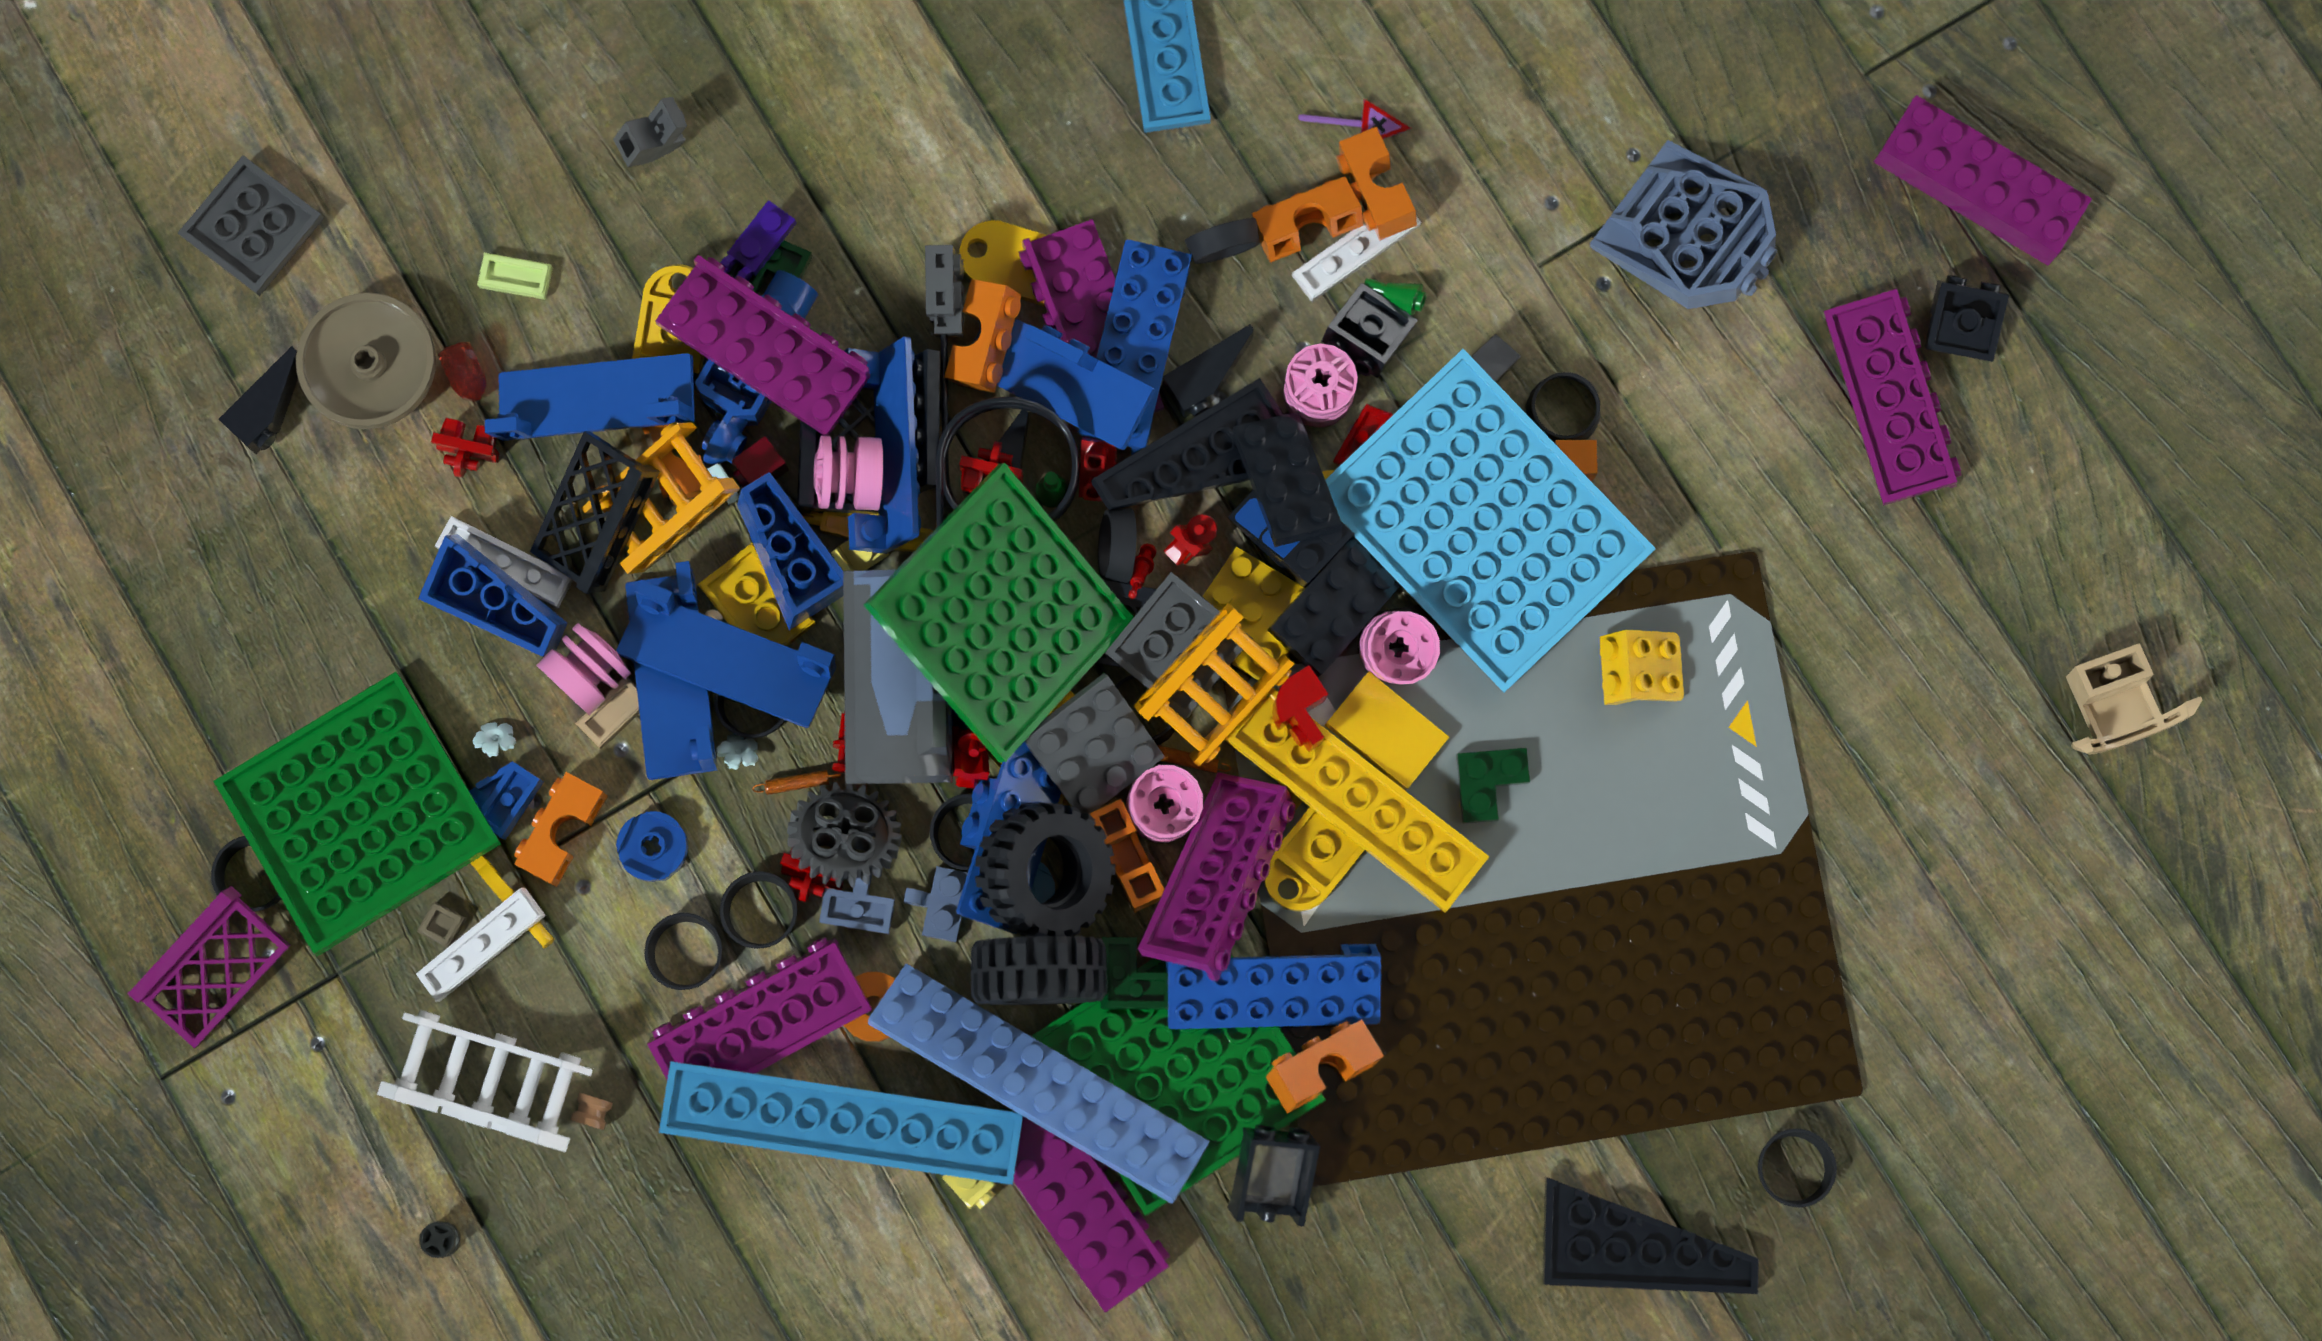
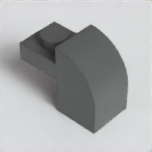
(652, 136)

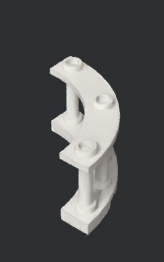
(481, 1111)

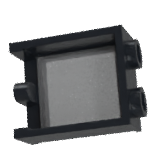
(1274, 1173)

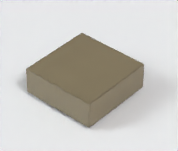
(441, 924)

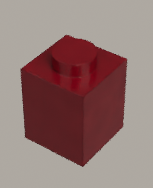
(758, 461)

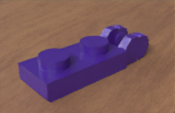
(759, 241)

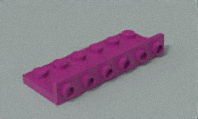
(1073, 283)
(764, 345)
(1892, 397)
(1219, 874)
(767, 1016)
(1086, 1216)

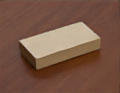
(612, 715)

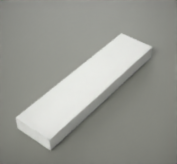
(1343, 259)
(531, 573)
(480, 944)

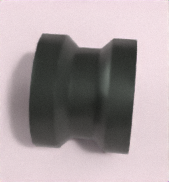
(432, 1241)

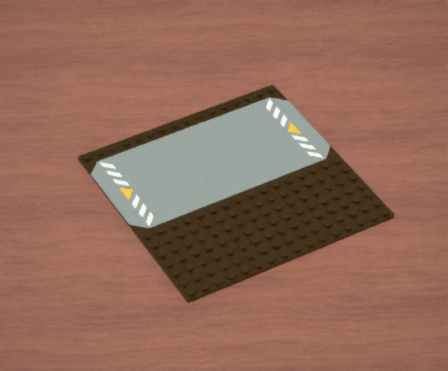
(1643, 913)

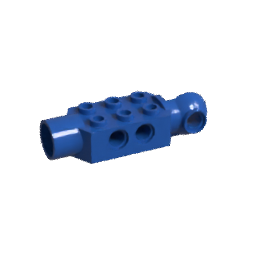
(732, 397)

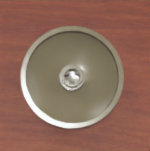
(366, 361)

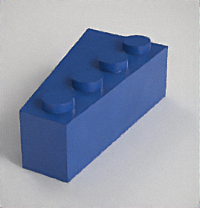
(791, 554)
(487, 597)

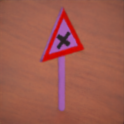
(1371, 117)

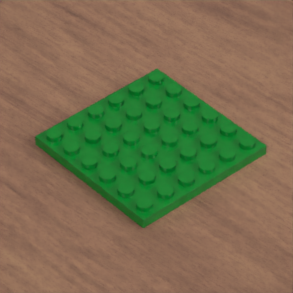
(999, 612)
(356, 813)
(1194, 1076)

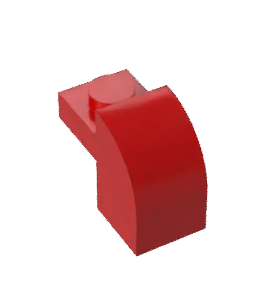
(1294, 701)

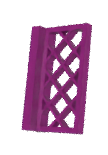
(187, 946)

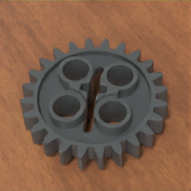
(844, 834)

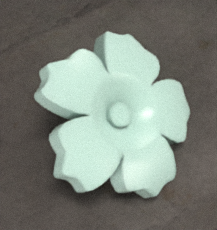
(494, 737)
(738, 750)

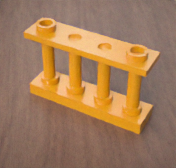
(689, 510)
(1203, 651)

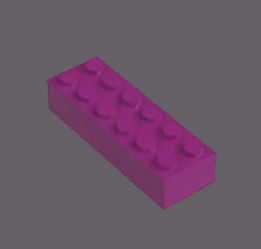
(1982, 180)

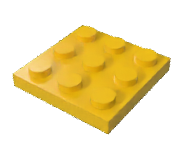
(1259, 597)

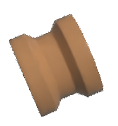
(591, 1111)

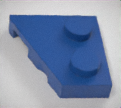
(506, 797)

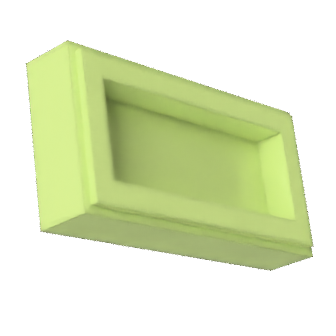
(515, 276)

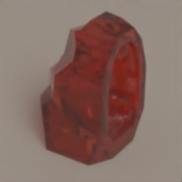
(464, 371)

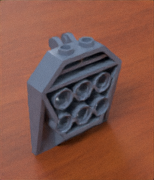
(1722, 266)

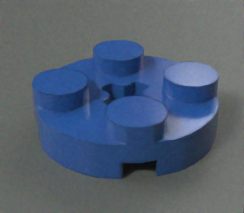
(644, 828)

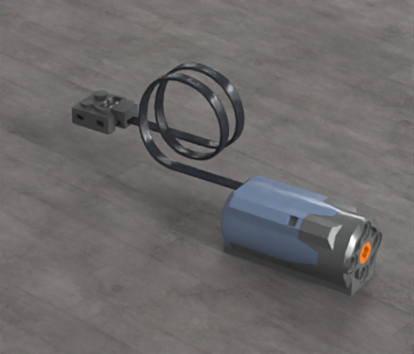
(893, 715)

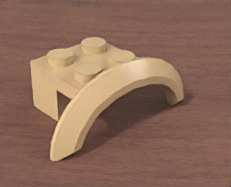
(2119, 701)

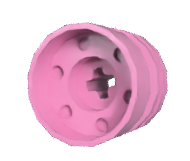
(1319, 404)
(849, 472)
(1419, 651)
(584, 668)
(1175, 787)

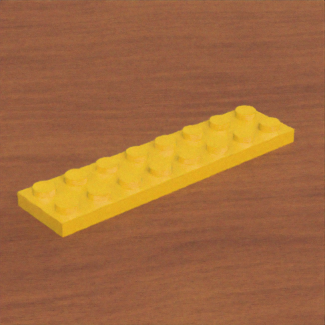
(1363, 805)

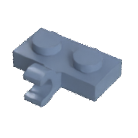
(941, 904)
(857, 909)

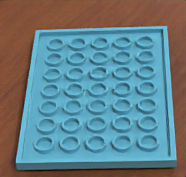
(1485, 520)

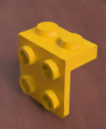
(1641, 666)

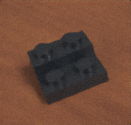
(1966, 318)
(1369, 330)

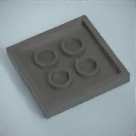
(251, 225)
(1163, 632)
(1093, 746)

